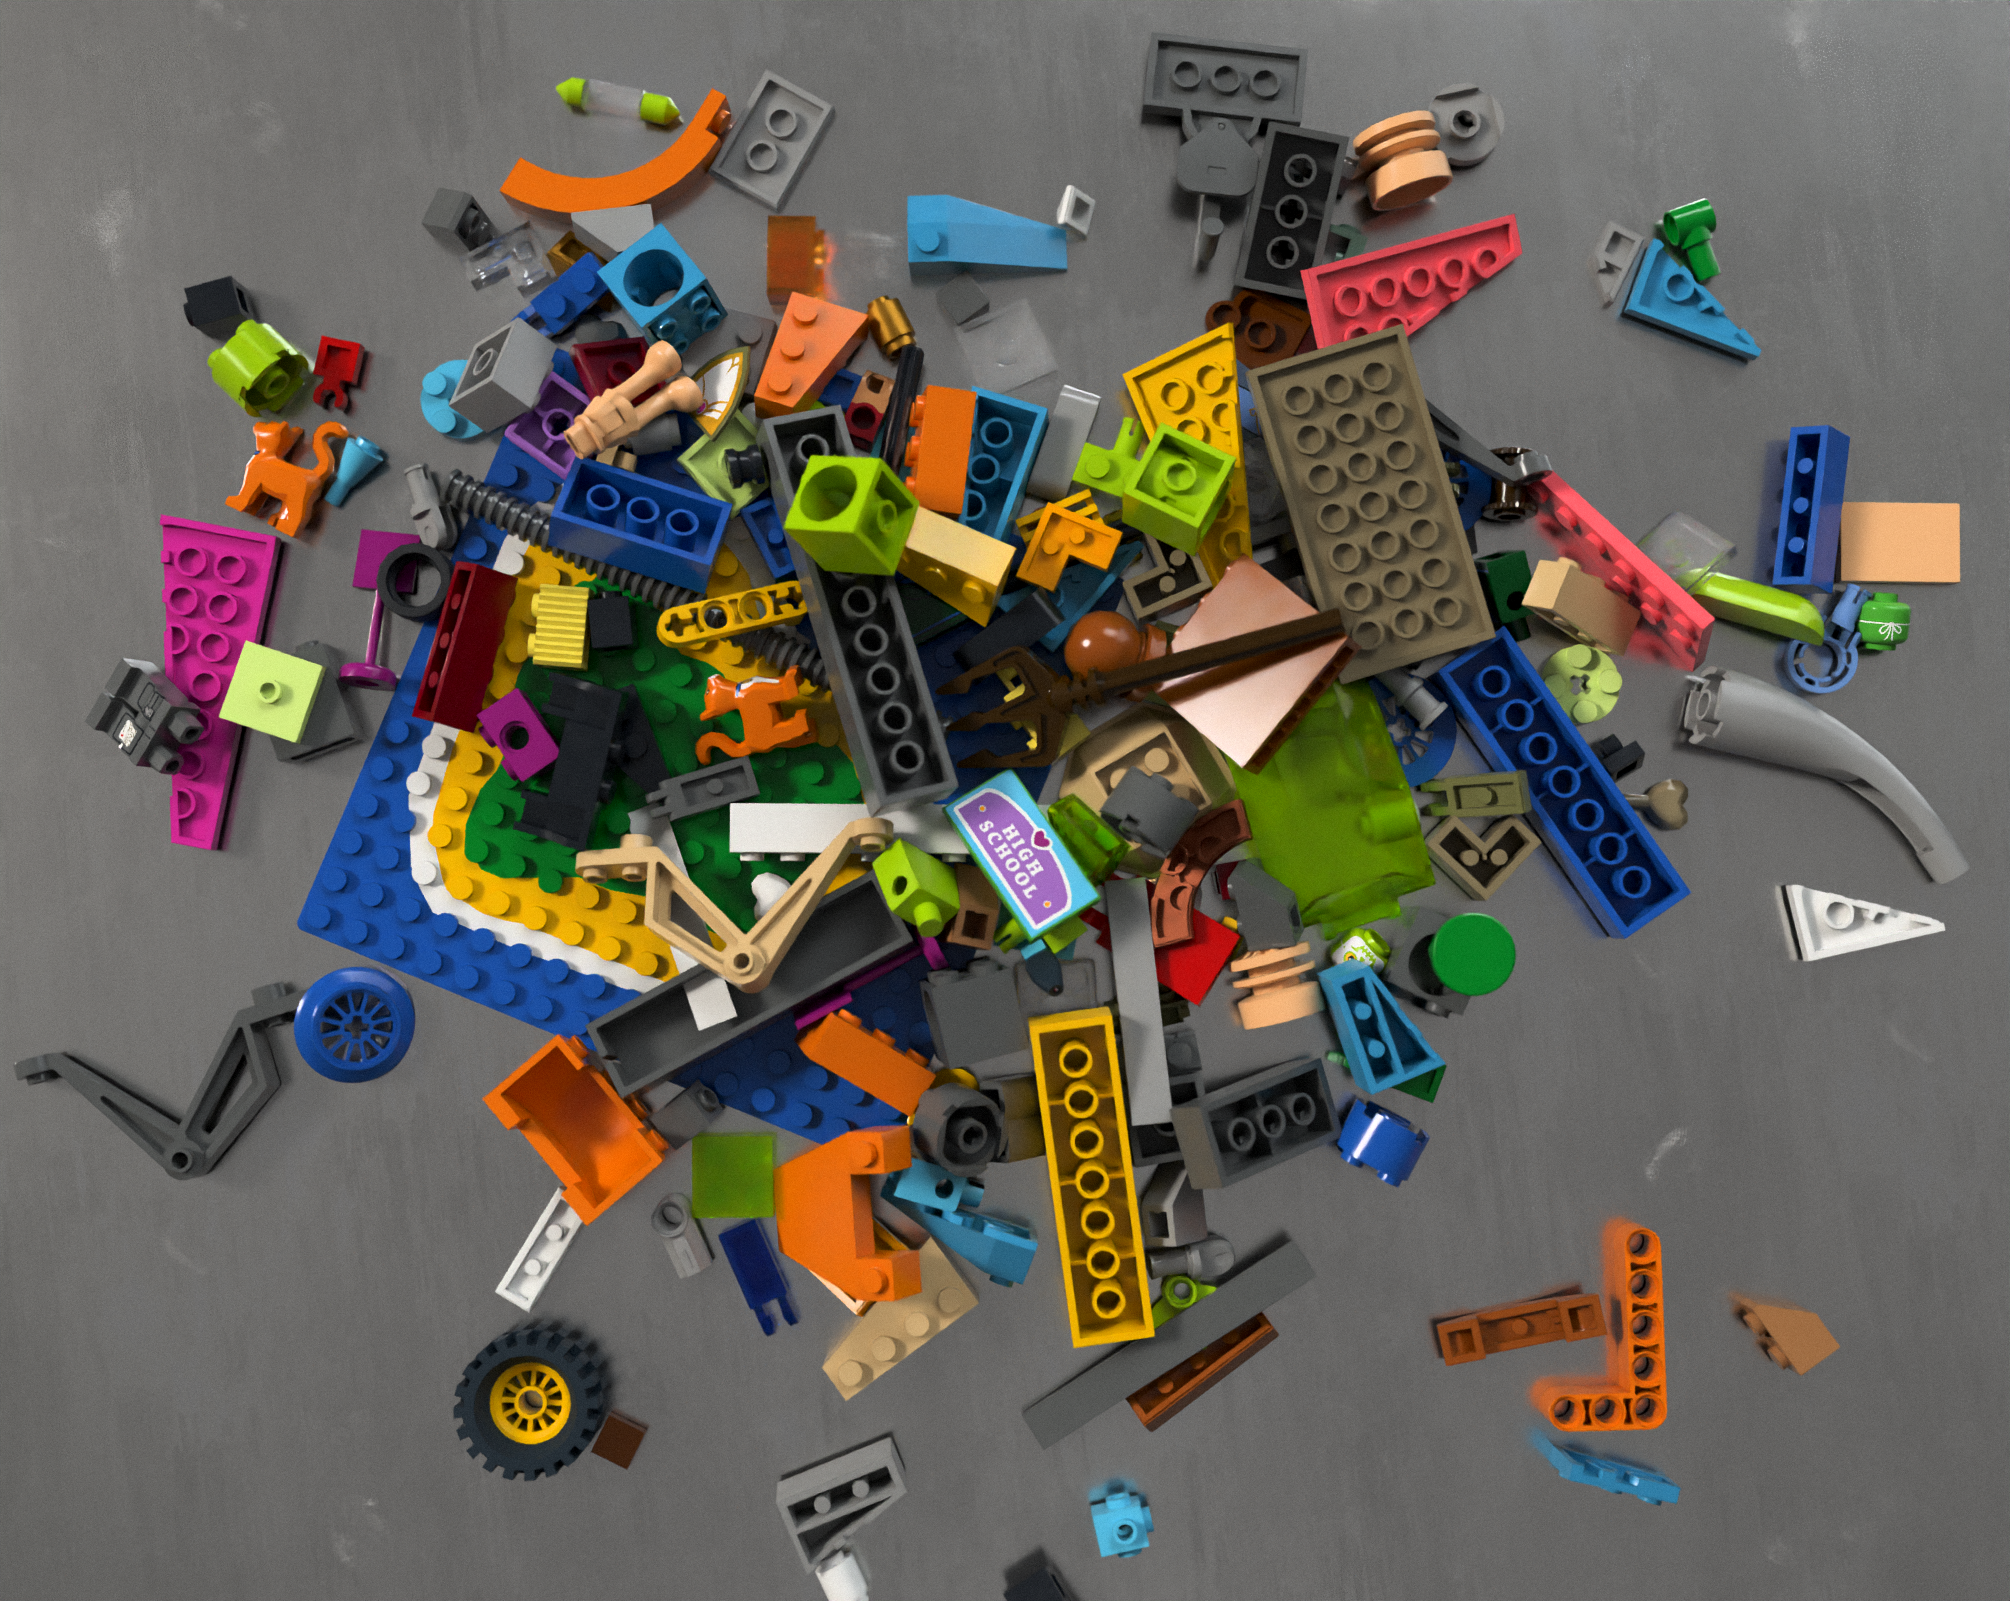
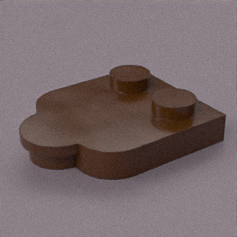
(1262, 325)

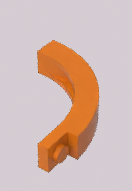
(655, 183)

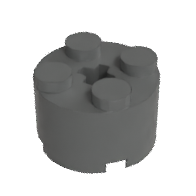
(1148, 812)
(959, 1128)

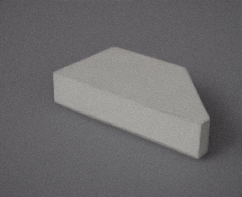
(1614, 259)

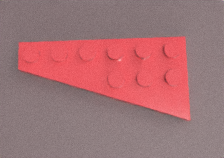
(1405, 280)
(1650, 590)

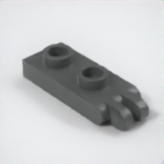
(705, 790)

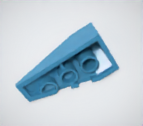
(982, 1240)

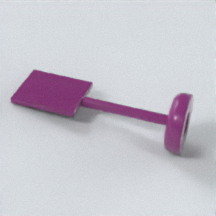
(371, 552)
(843, 996)

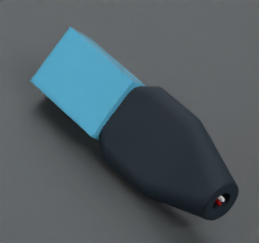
(1042, 967)

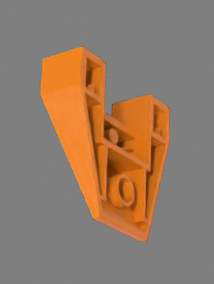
(828, 1214)

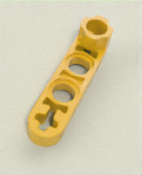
(736, 618)

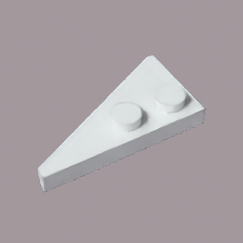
(1839, 925)

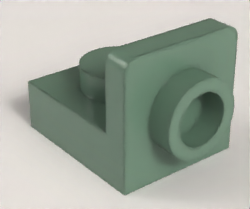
(1347, 239)

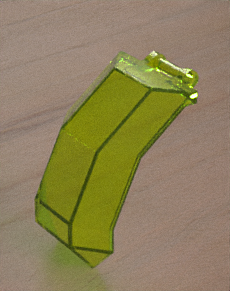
(1338, 814)

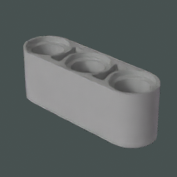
(1063, 444)

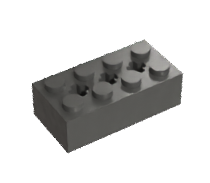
(1314, 197)
(1255, 1123)

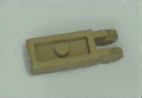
(1480, 794)

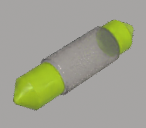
(618, 101)

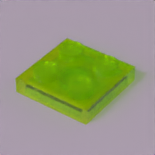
(733, 1176)

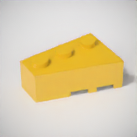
(956, 564)

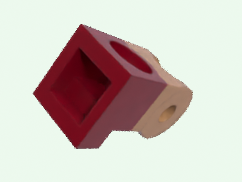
(869, 410)

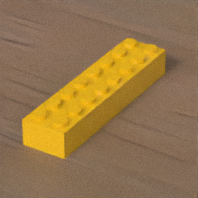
(1091, 1176)

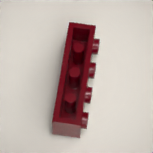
(465, 646)

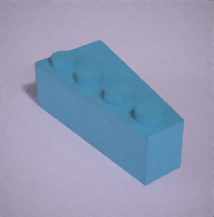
(1000, 461)

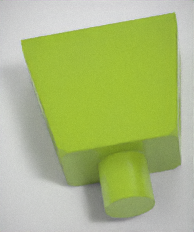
(917, 887)

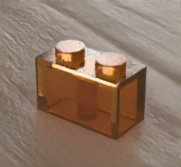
(793, 258)

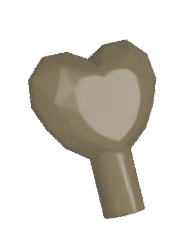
(1663, 804)

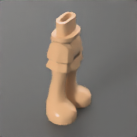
(613, 419)

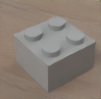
(504, 376)

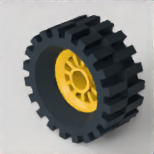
(490, 1422)

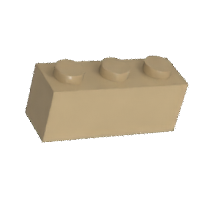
(1581, 606)

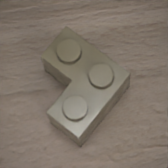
(1168, 587)
(1482, 862)

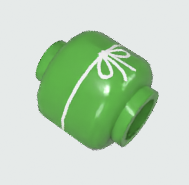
(1883, 622)

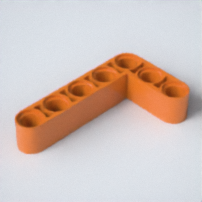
(1629, 1346)

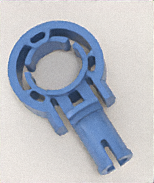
(1841, 620)

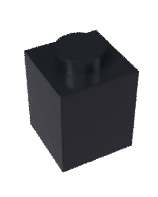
(217, 306)
(613, 622)

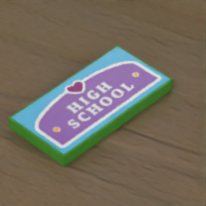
(1021, 855)

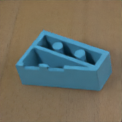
(1373, 1029)

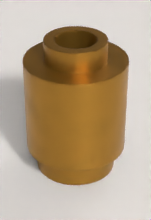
(890, 325)

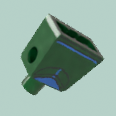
(1502, 576)
(927, 614)

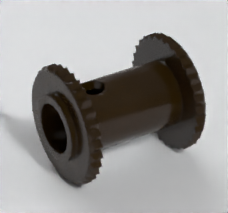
(1508, 501)

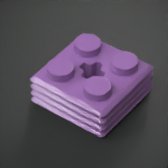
(536, 430)

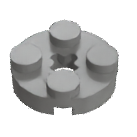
(1474, 106)

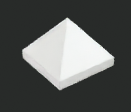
(1075, 211)

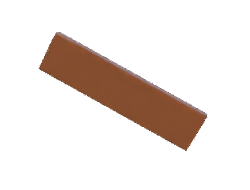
(1197, 1374)

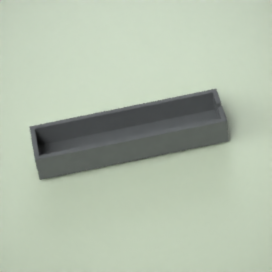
(658, 1032)

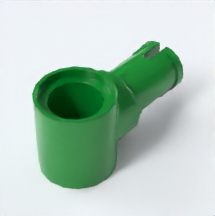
(1692, 229)

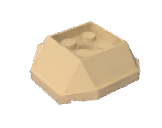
(1154, 742)

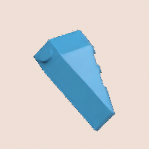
(962, 236)

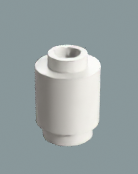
(842, 1577)

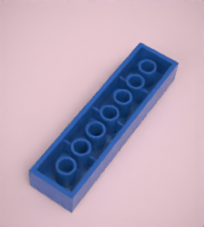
(1570, 792)

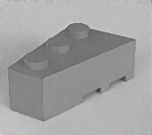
(839, 1498)

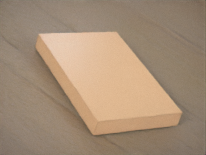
(1899, 543)

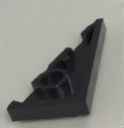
(643, 755)

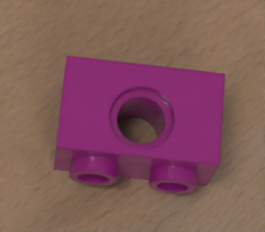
(508, 716)

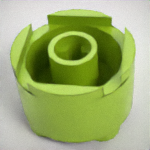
(258, 368)

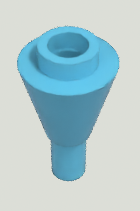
(357, 461)

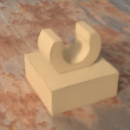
(618, 458)

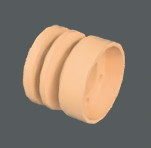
(1402, 160)
(1276, 986)

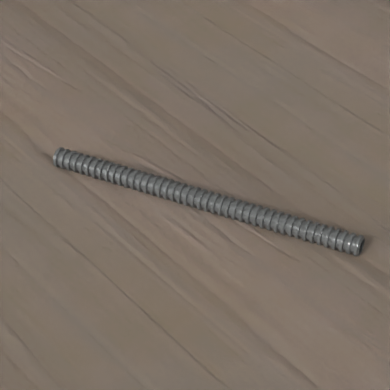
(535, 527)

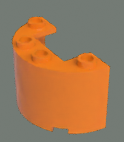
(579, 1124)

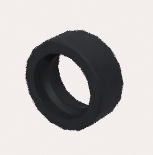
(388, 576)

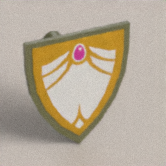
(722, 387)

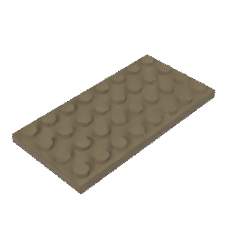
(1371, 500)

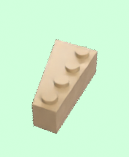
(900, 1327)

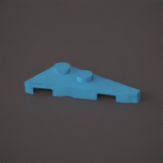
(1676, 302)
(1076, 592)

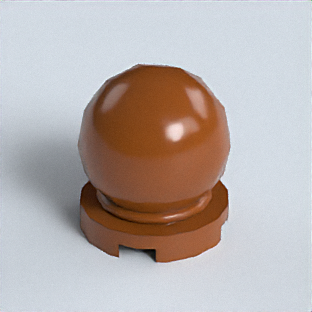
(1111, 643)

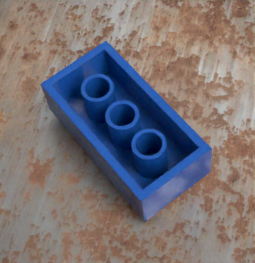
(639, 524)

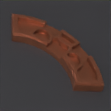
(1187, 866)

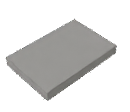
(772, 141)

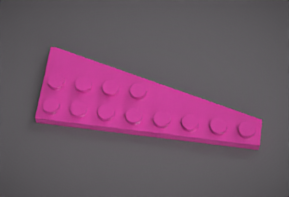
(214, 603)

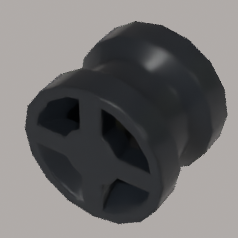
(744, 466)

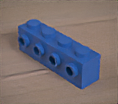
(1811, 510)

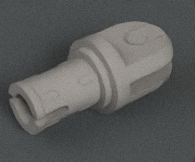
(430, 514)
(1197, 1259)

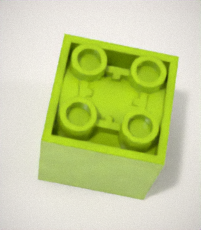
(1177, 489)
(852, 514)

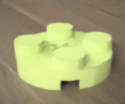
(1601, 677)

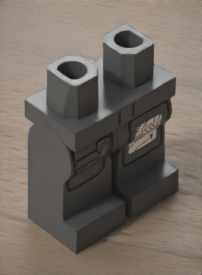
(146, 716)

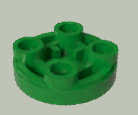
(1472, 954)

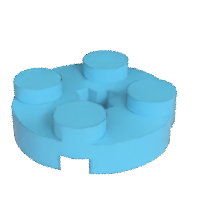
(435, 398)

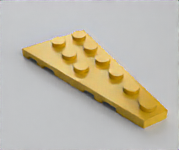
(1199, 395)

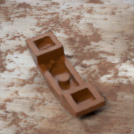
(1521, 1326)

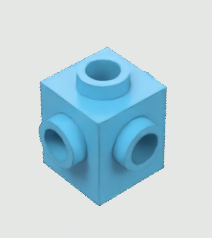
(1119, 1539)

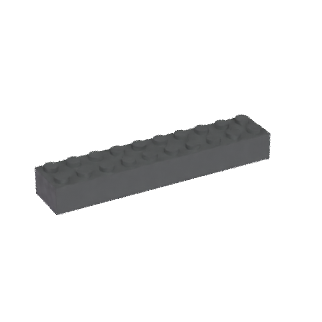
(861, 638)

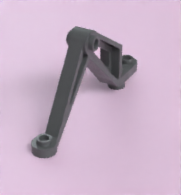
(1451, 438)
(187, 1148)

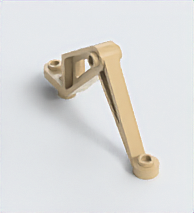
(749, 957)

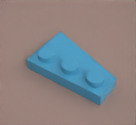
(1613, 1476)

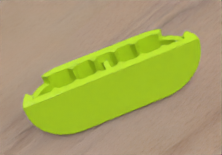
(1761, 607)

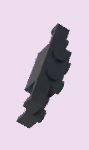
(584, 766)

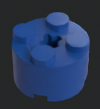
(1381, 1141)

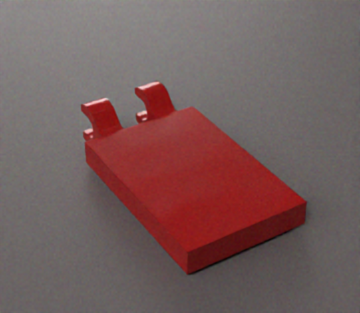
(1187, 966)

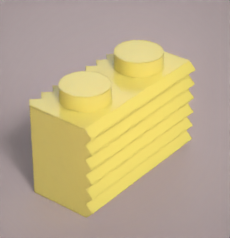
(561, 627)

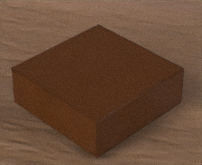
(619, 1440)

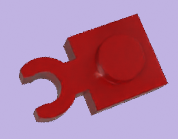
(337, 364)

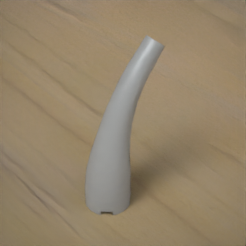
(1775, 726)

